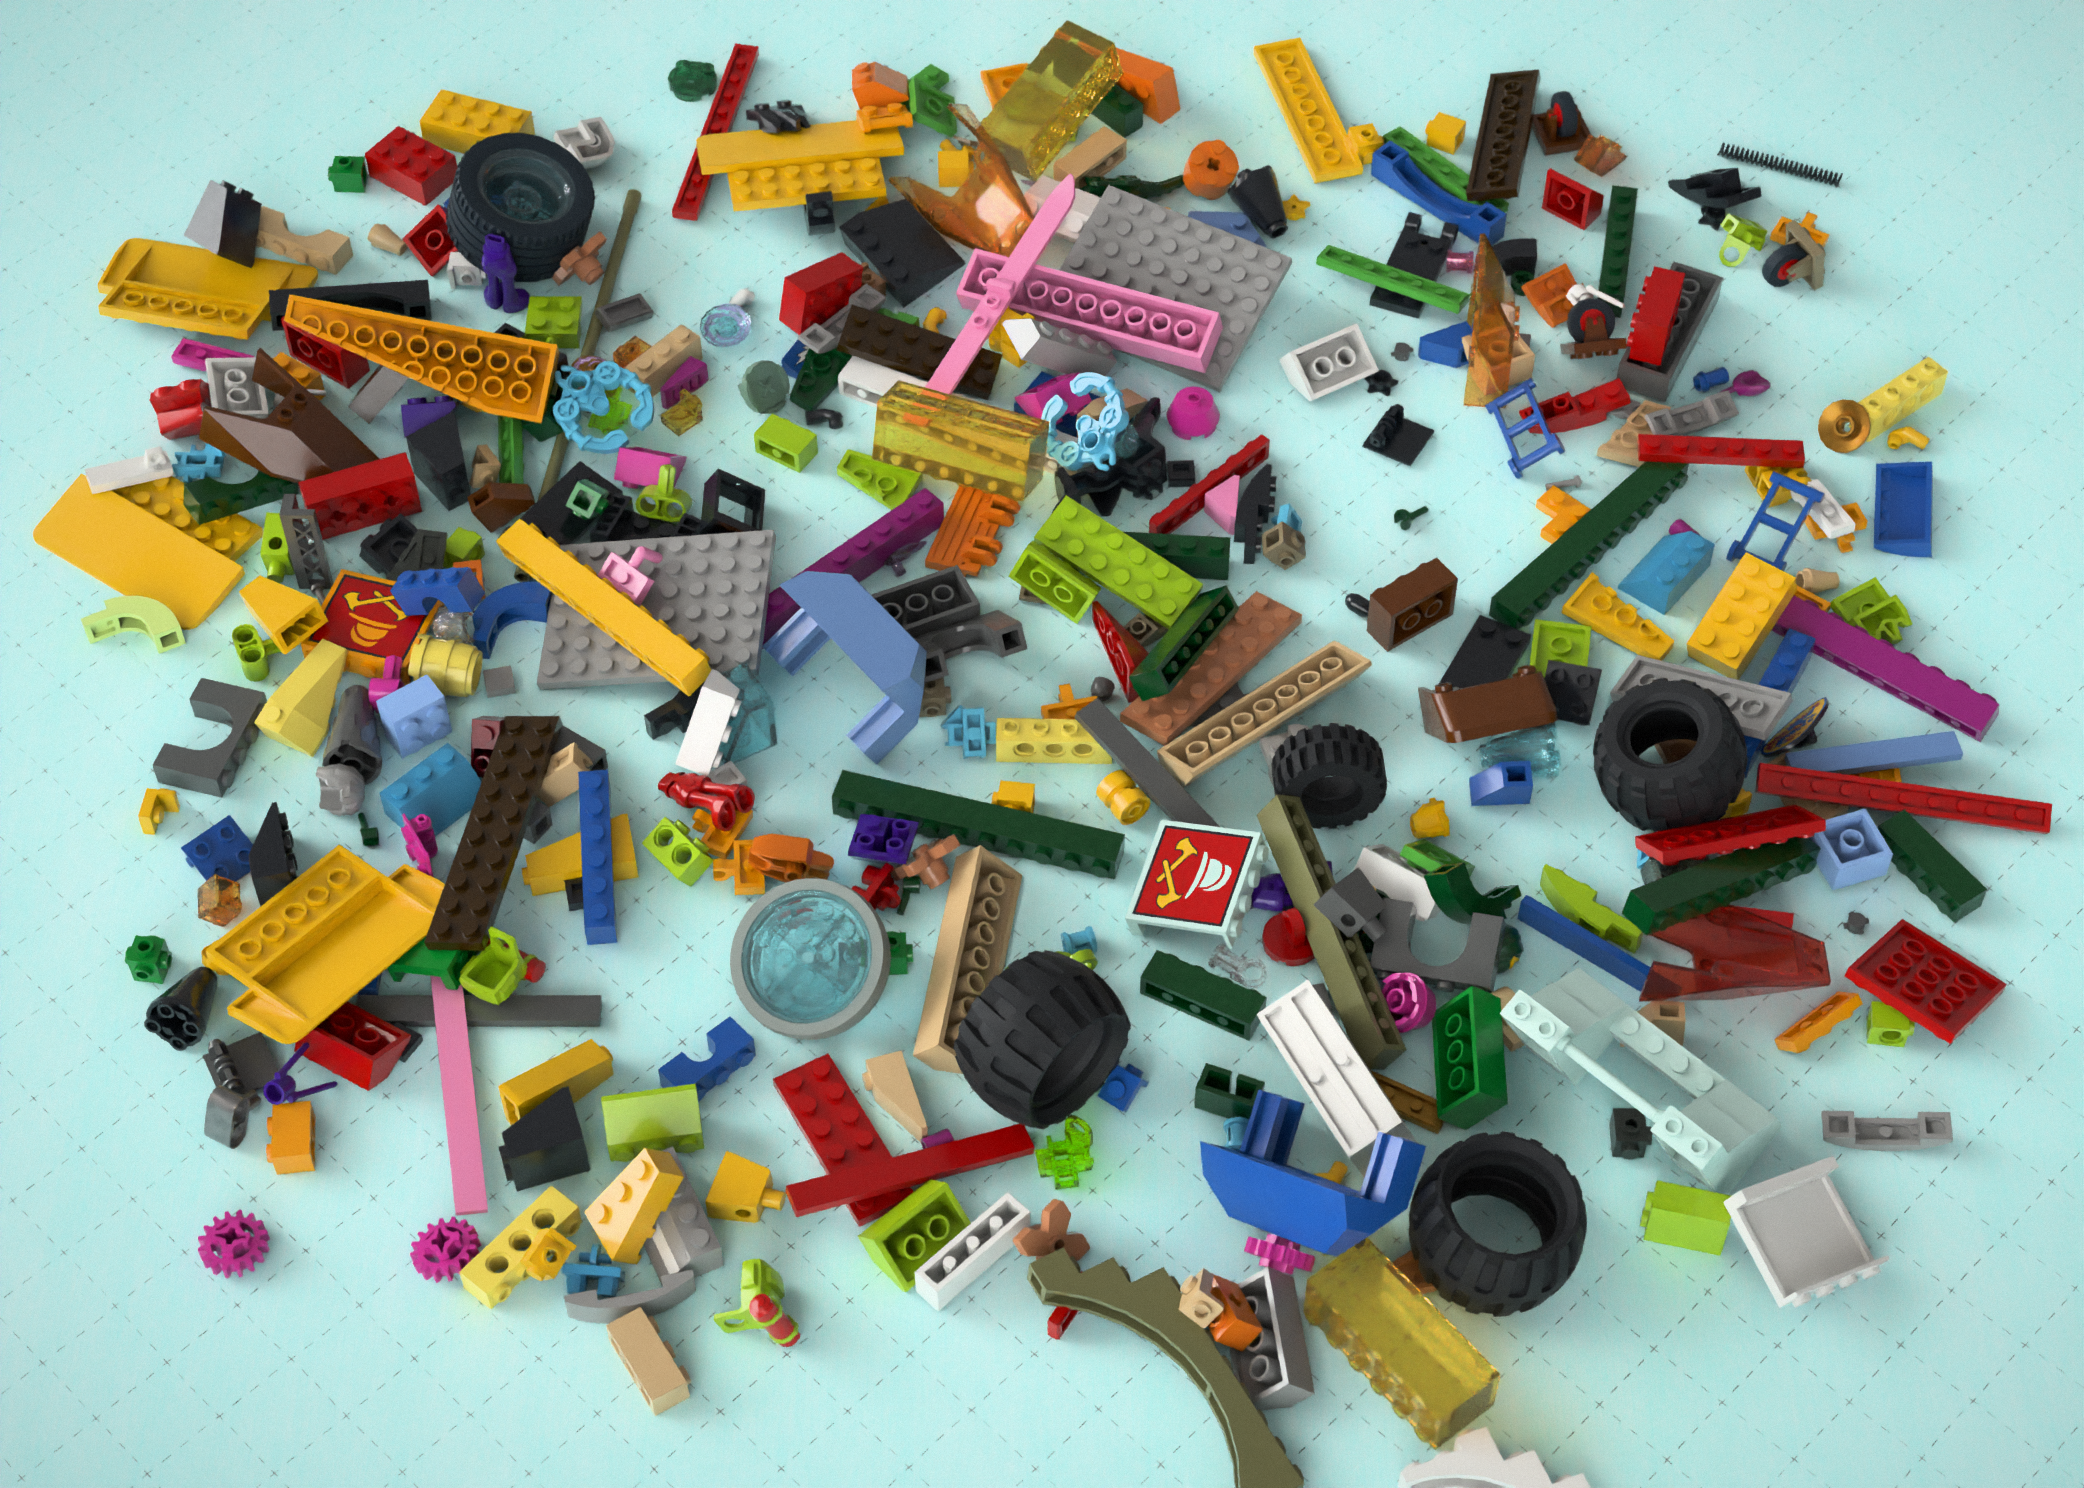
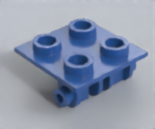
(220, 851)

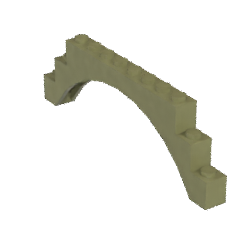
(1153, 1312)

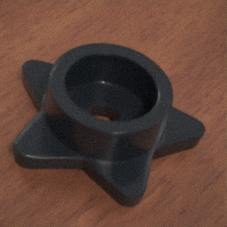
(1712, 216)
(1385, 385)

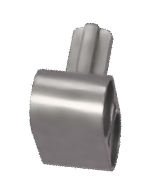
(228, 1115)

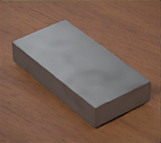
(624, 312)

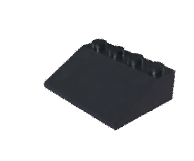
(901, 249)

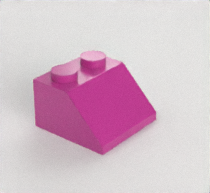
(1035, 399)
(642, 466)

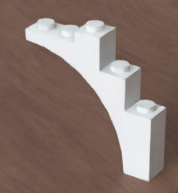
(1480, 1465)

